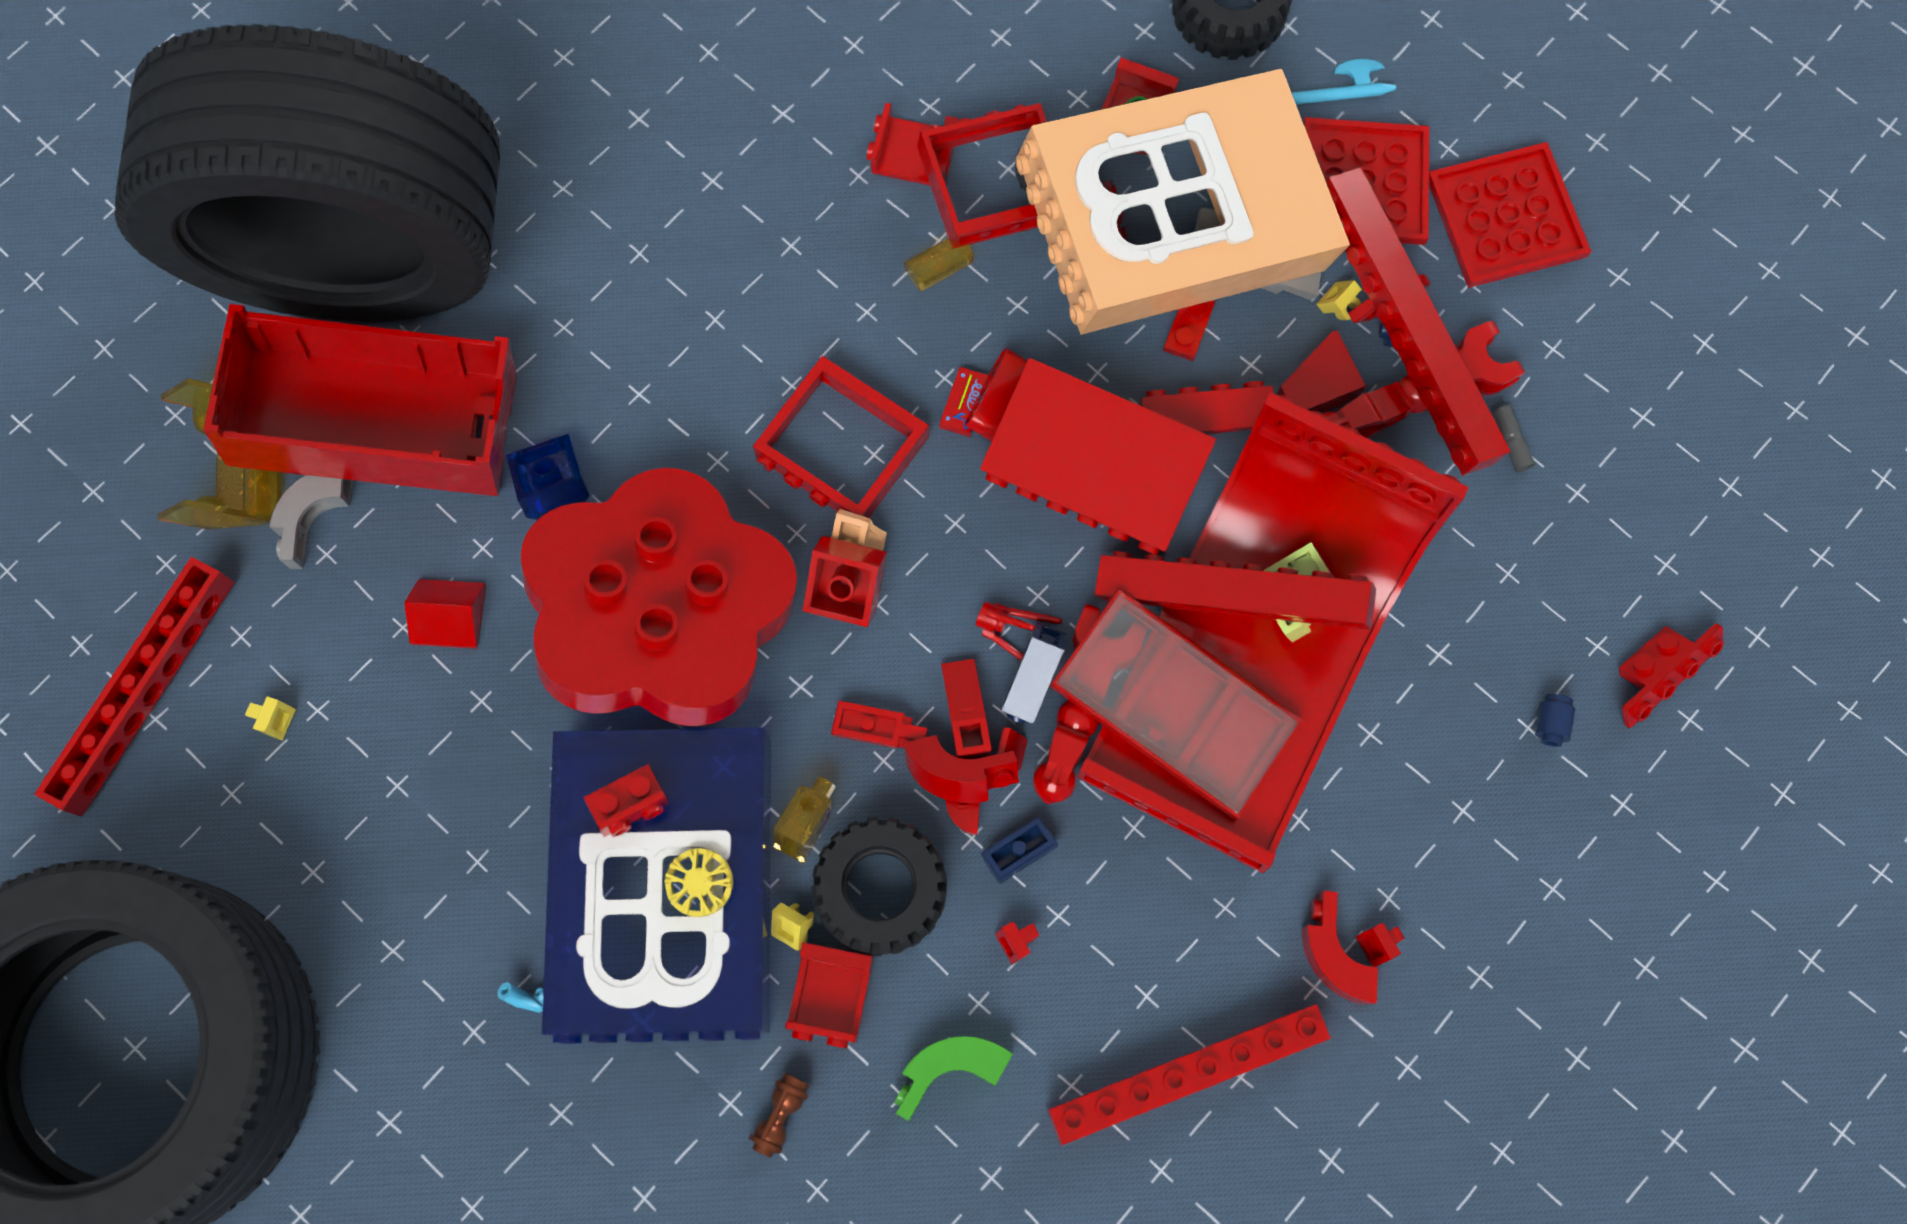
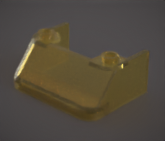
(242, 494)

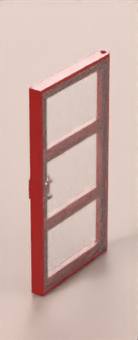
(1177, 704)

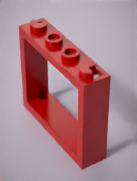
(967, 131)
(868, 399)

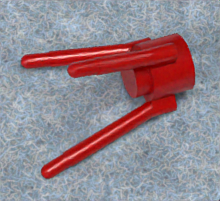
(997, 616)

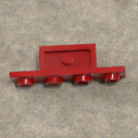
(1663, 666)

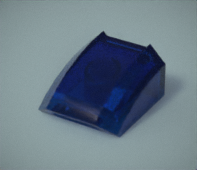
(547, 476)

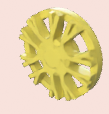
(699, 882)

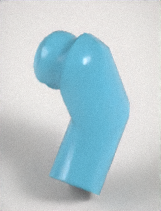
(521, 998)

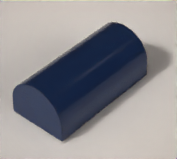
(1019, 850)

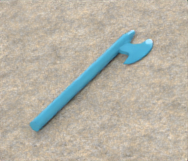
(1359, 71)

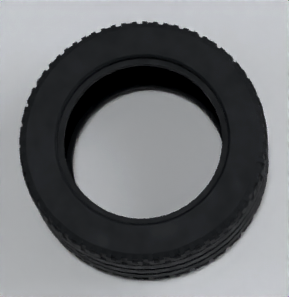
(308, 174)
(252, 1047)

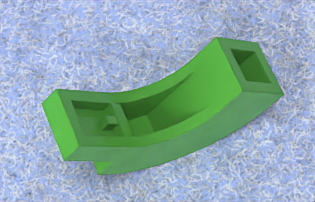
(951, 1054)

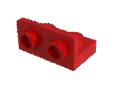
(626, 801)

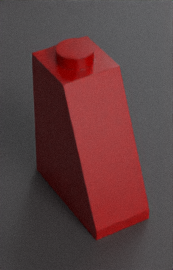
(1324, 378)

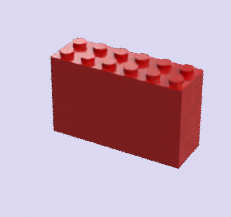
(1097, 456)

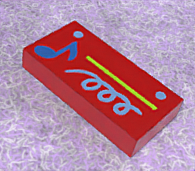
(961, 400)

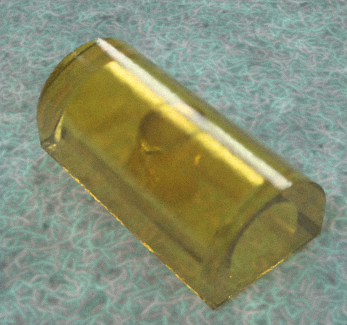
(937, 263)

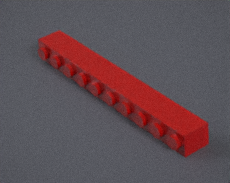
(1415, 327)

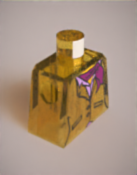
(797, 828)

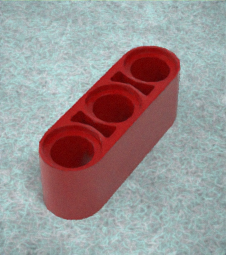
(996, 394)

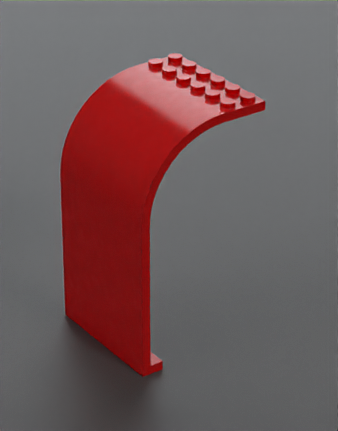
(1365, 517)

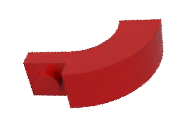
(956, 777)
(1328, 959)

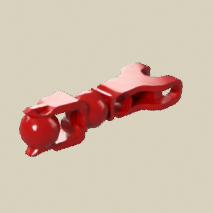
(1056, 778)

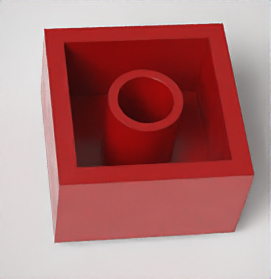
(844, 581)

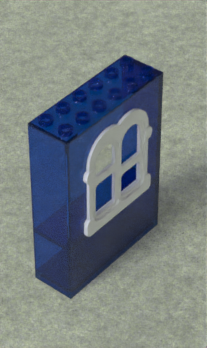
(716, 802)

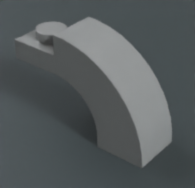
(299, 509)

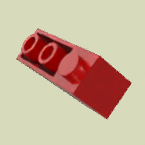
(966, 710)

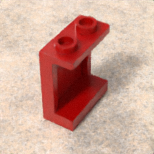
(1138, 80)
(829, 995)

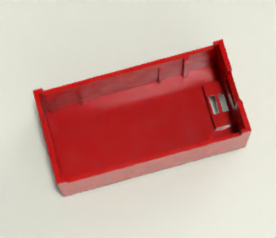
(361, 402)

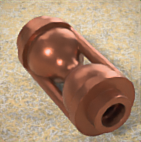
(786, 1099)

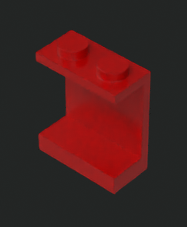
(896, 150)

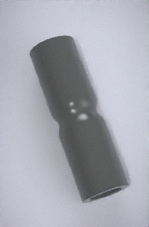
(1511, 431)

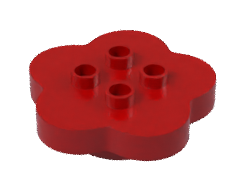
(654, 599)

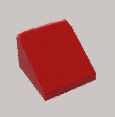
(1015, 742)

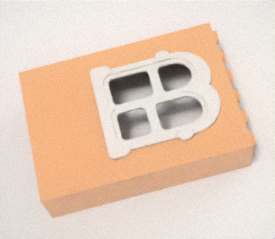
(1252, 163)

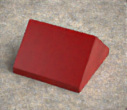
(445, 613)

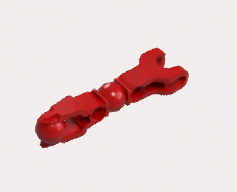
(1394, 402)

